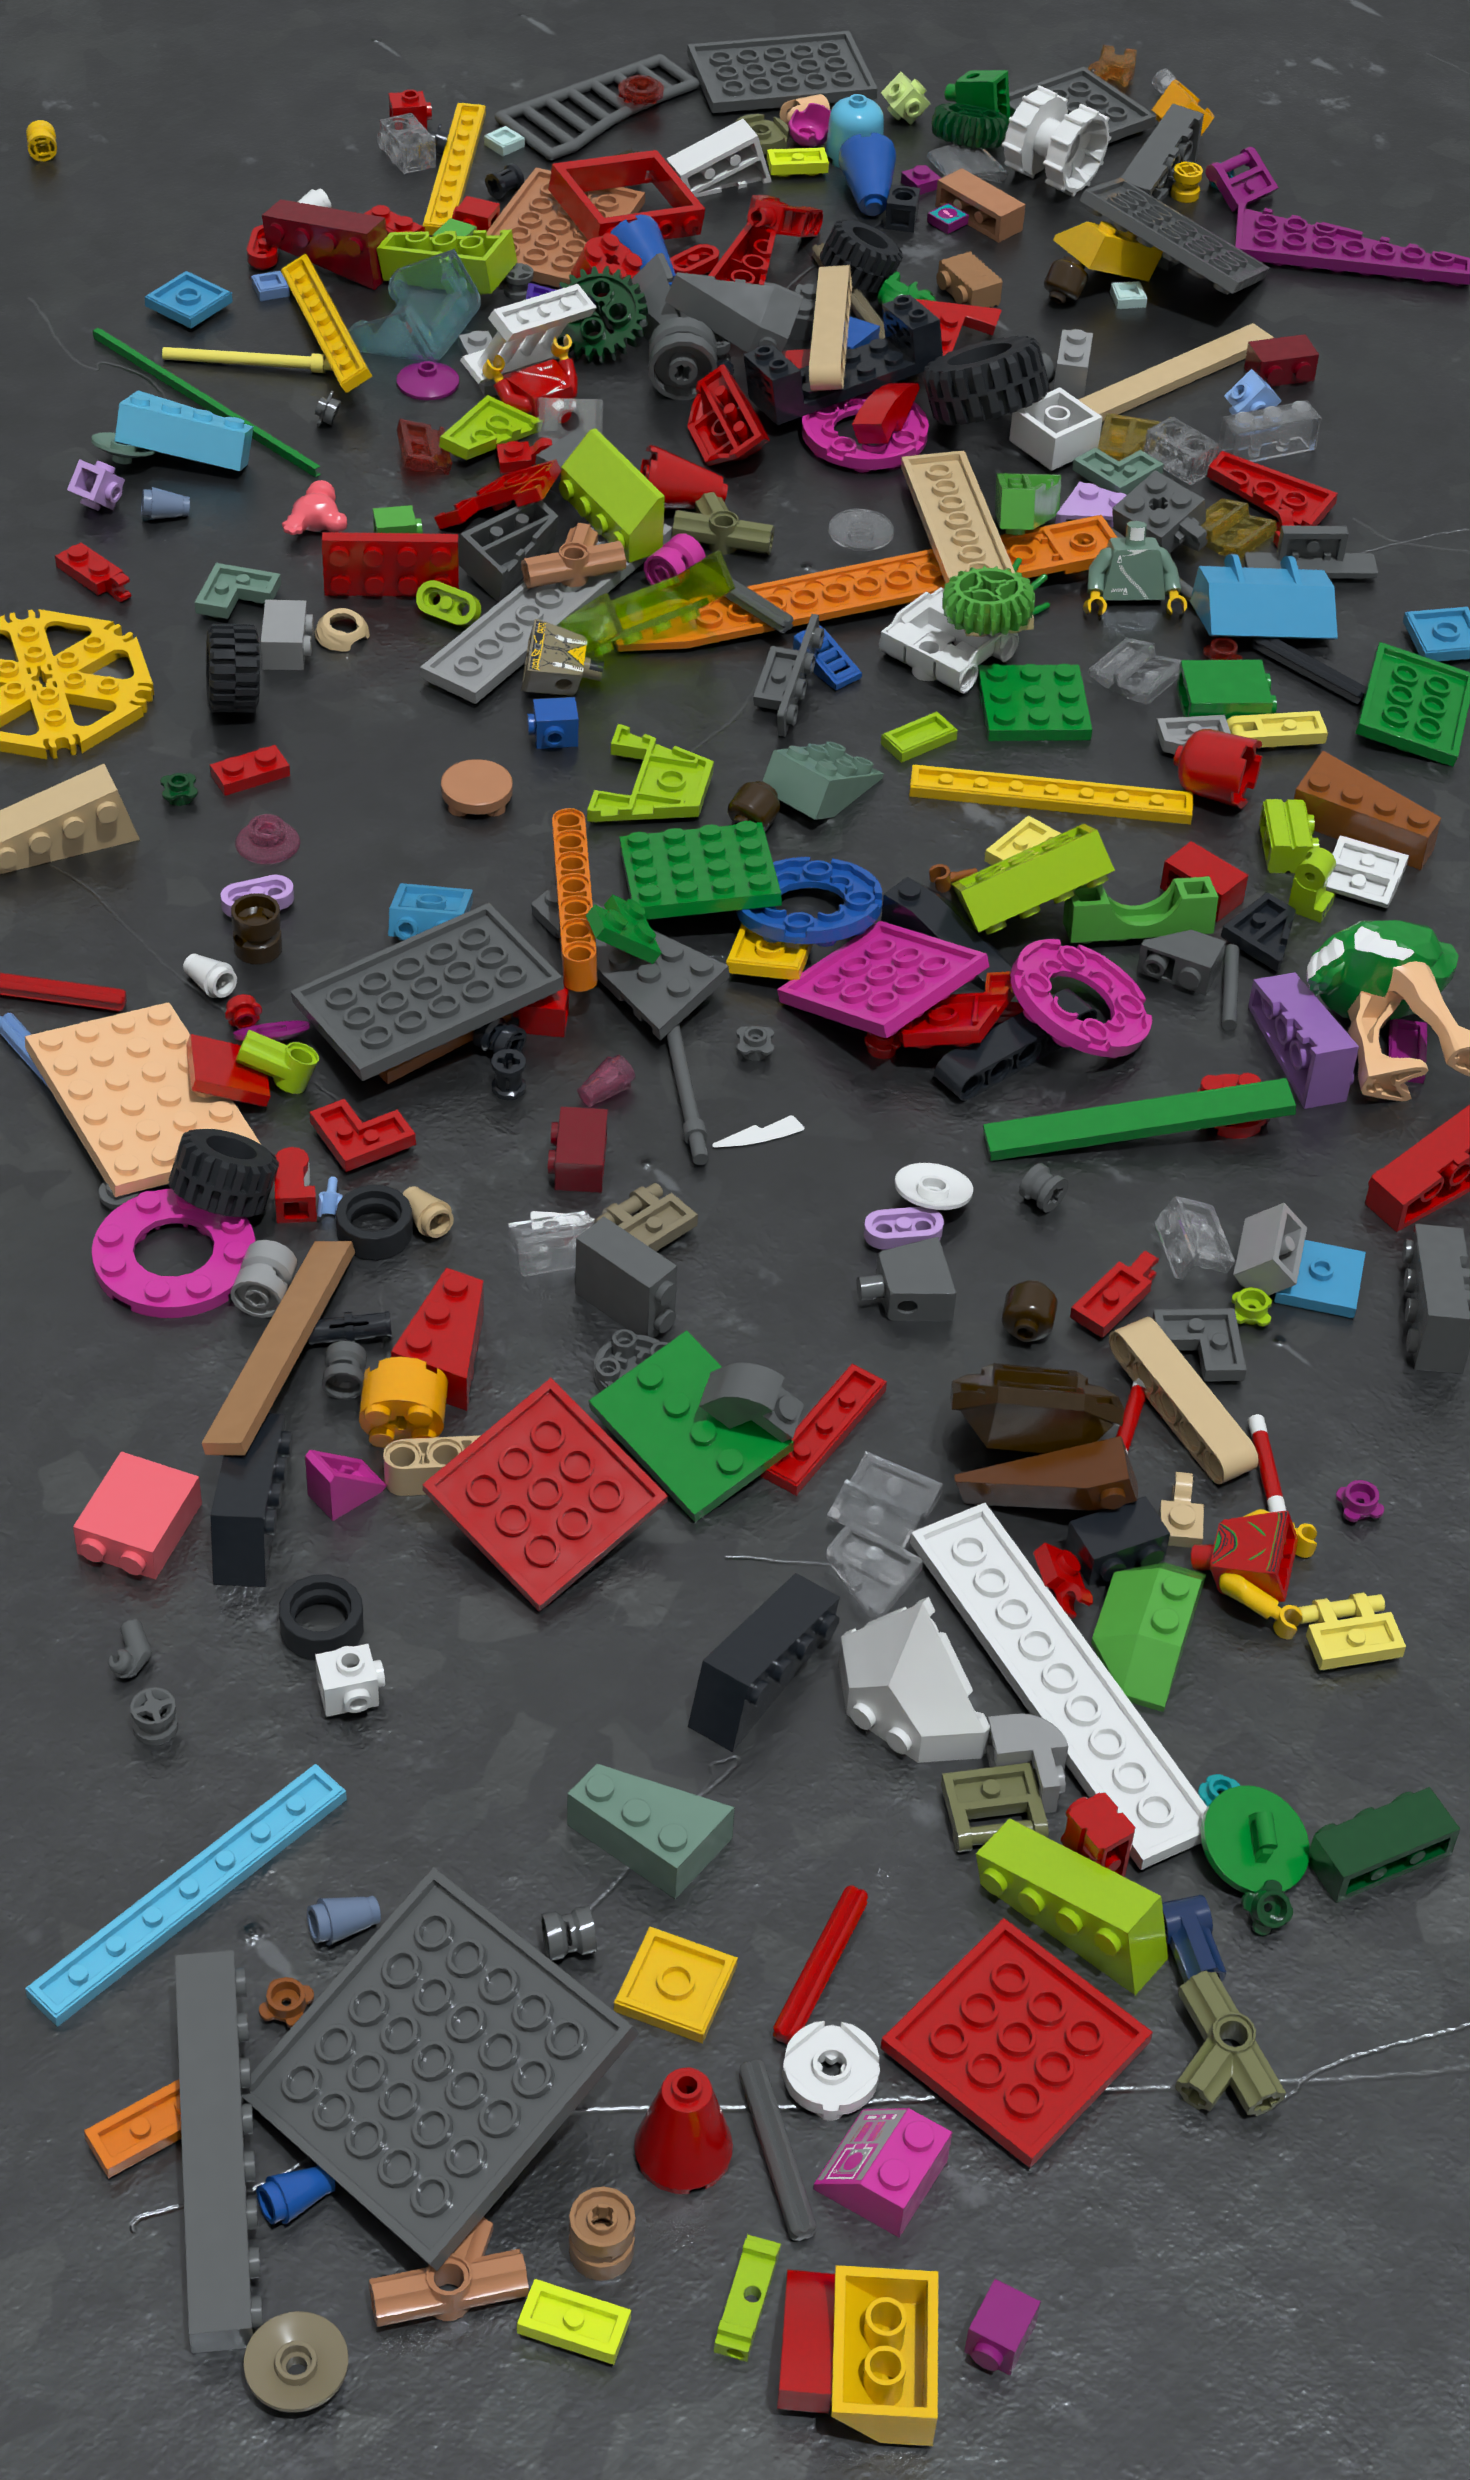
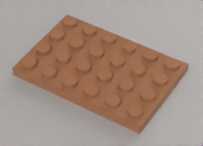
(545, 232)

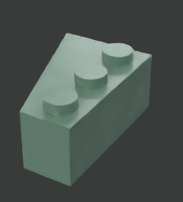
(650, 1825)

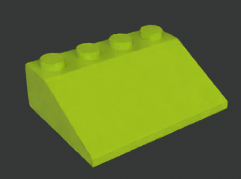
(1033, 878)

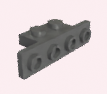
(1317, 550)
(785, 675)

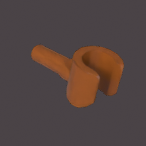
(942, 877)

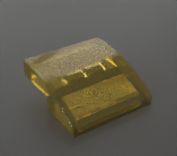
(1234, 530)

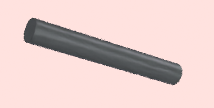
(1230, 987)

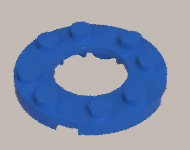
(851, 882)

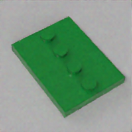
(1415, 704)
(674, 1439)

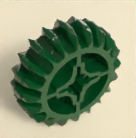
(969, 125)

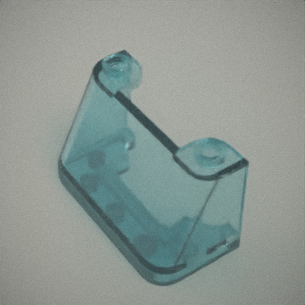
(431, 311)

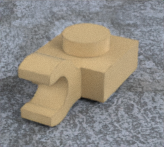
(1181, 1516)

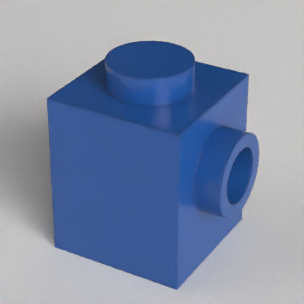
(554, 723)

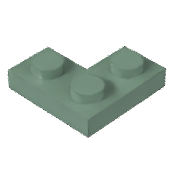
(1113, 474)
(231, 583)

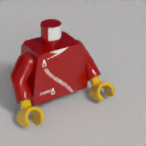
(541, 380)

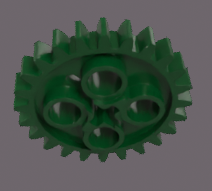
(621, 299)

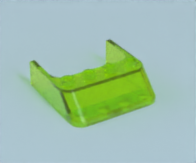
(653, 607)

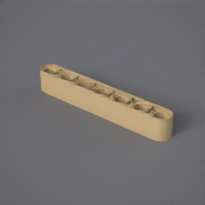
(830, 328)

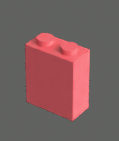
(137, 1515)

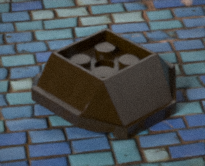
(1034, 1407)

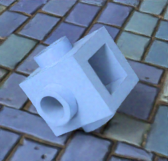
(1251, 394)

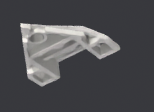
(911, 1688)

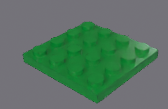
(700, 870)

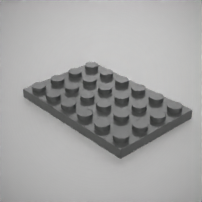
(780, 69)
(1174, 235)
(426, 991)

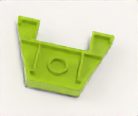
(667, 785)

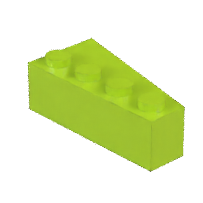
(484, 257)
(1077, 1902)

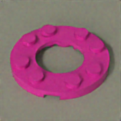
(826, 444)
(1032, 988)
(167, 1295)

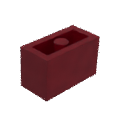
(1282, 360)
(579, 1150)

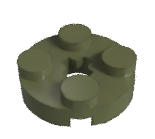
(770, 133)

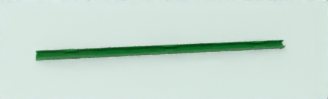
(203, 400)

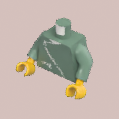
(1133, 570)

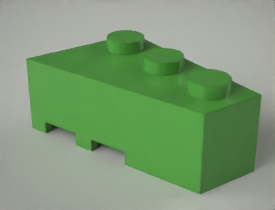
(1026, 500)

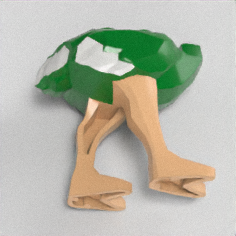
(1383, 974)

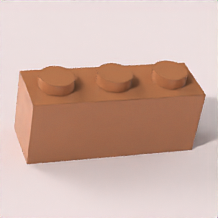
(988, 207)

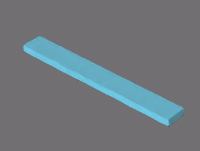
(185, 1895)

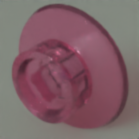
(267, 840)

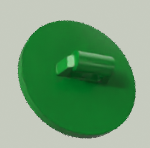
(1254, 1839)

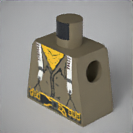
(557, 661)

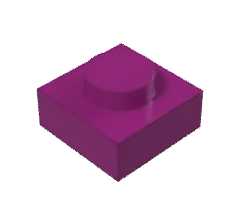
(920, 177)

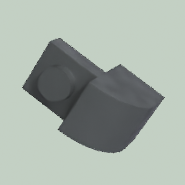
(752, 1393)

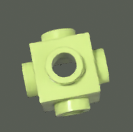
(905, 98)

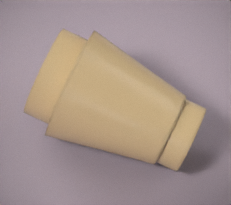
(429, 1213)

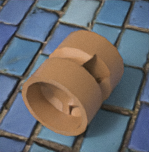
(601, 2233)

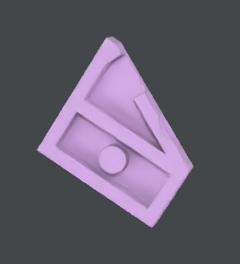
(1089, 501)

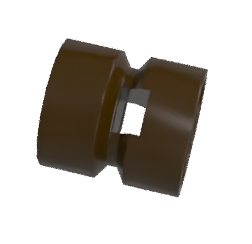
(256, 928)

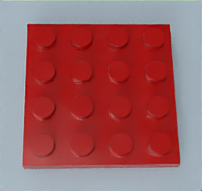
(545, 1494)
(1016, 2041)

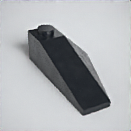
(929, 913)

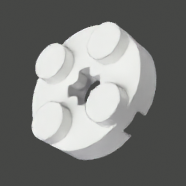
(824, 2093)

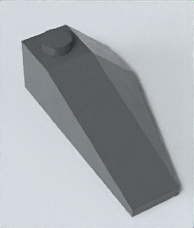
(654, 283)

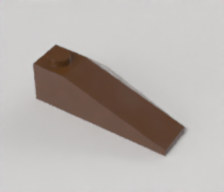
(1071, 1478)

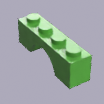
(1182, 907)

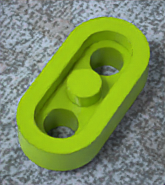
(450, 605)

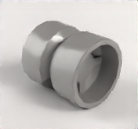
(263, 1278)

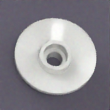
(933, 1186)

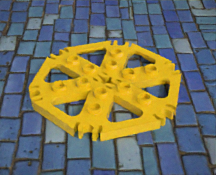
(68, 681)

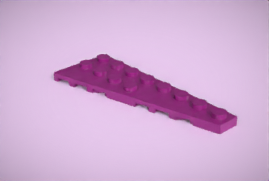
(1340, 249)

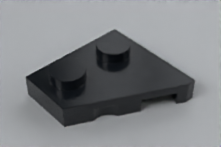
(1262, 930)

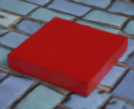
(217, 1074)

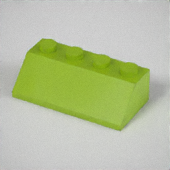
(613, 496)

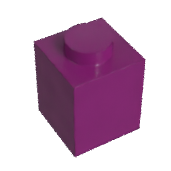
(1001, 2327)

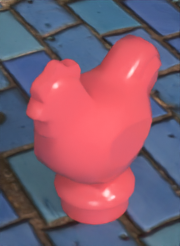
(316, 511)

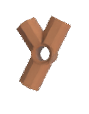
(575, 561)
(478, 2279)

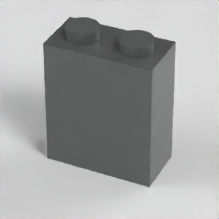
(625, 1279)

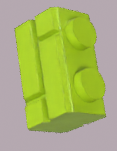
(1286, 834)

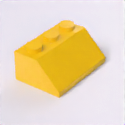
(1109, 250)
(886, 2353)

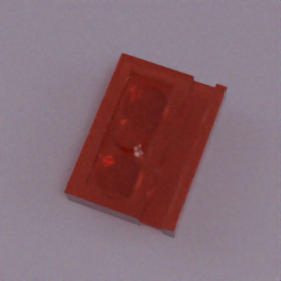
(421, 447)

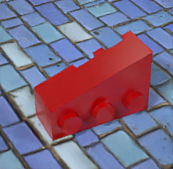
(448, 1332)

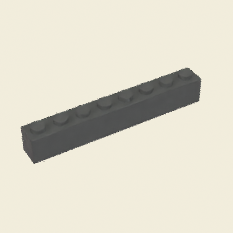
(214, 2152)

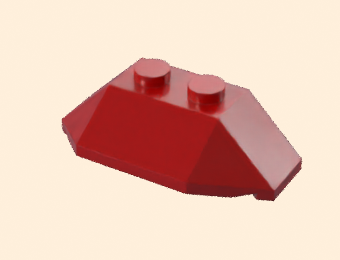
(724, 420)

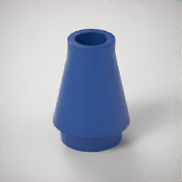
(293, 2192)

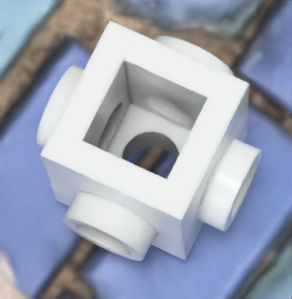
(349, 1679)

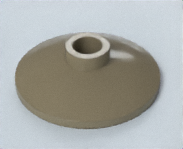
(289, 2341)

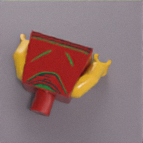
(1255, 1563)

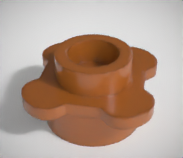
(286, 1990)

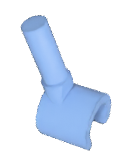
(329, 1200)

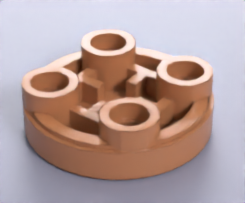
(476, 788)

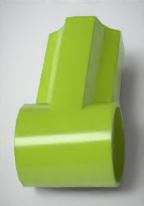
(287, 1064)

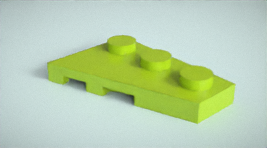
(485, 426)

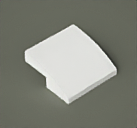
(1366, 871)

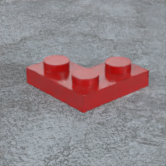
(359, 1142)

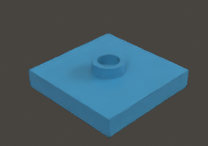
(188, 299)
(1440, 632)
(1326, 1280)

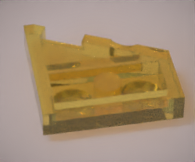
(1123, 435)

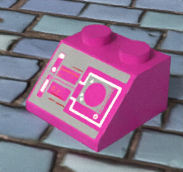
(886, 2166)

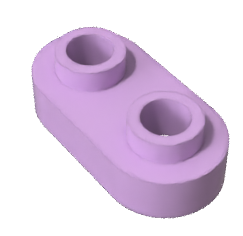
(276, 886)
(902, 1226)

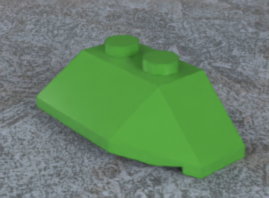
(1147, 1628)

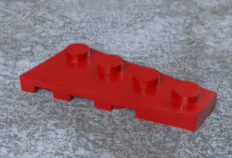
(1272, 489)

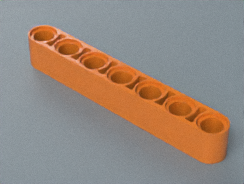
(574, 900)

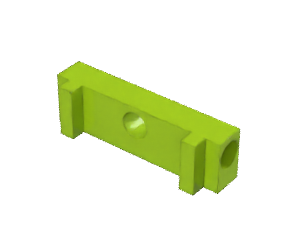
(740, 2316)

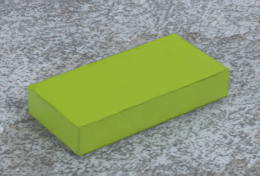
(919, 737)

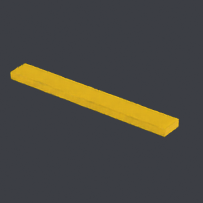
(455, 165)
(326, 323)
(1051, 794)

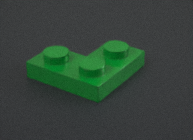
(624, 927)

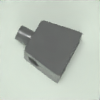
(912, 1283)

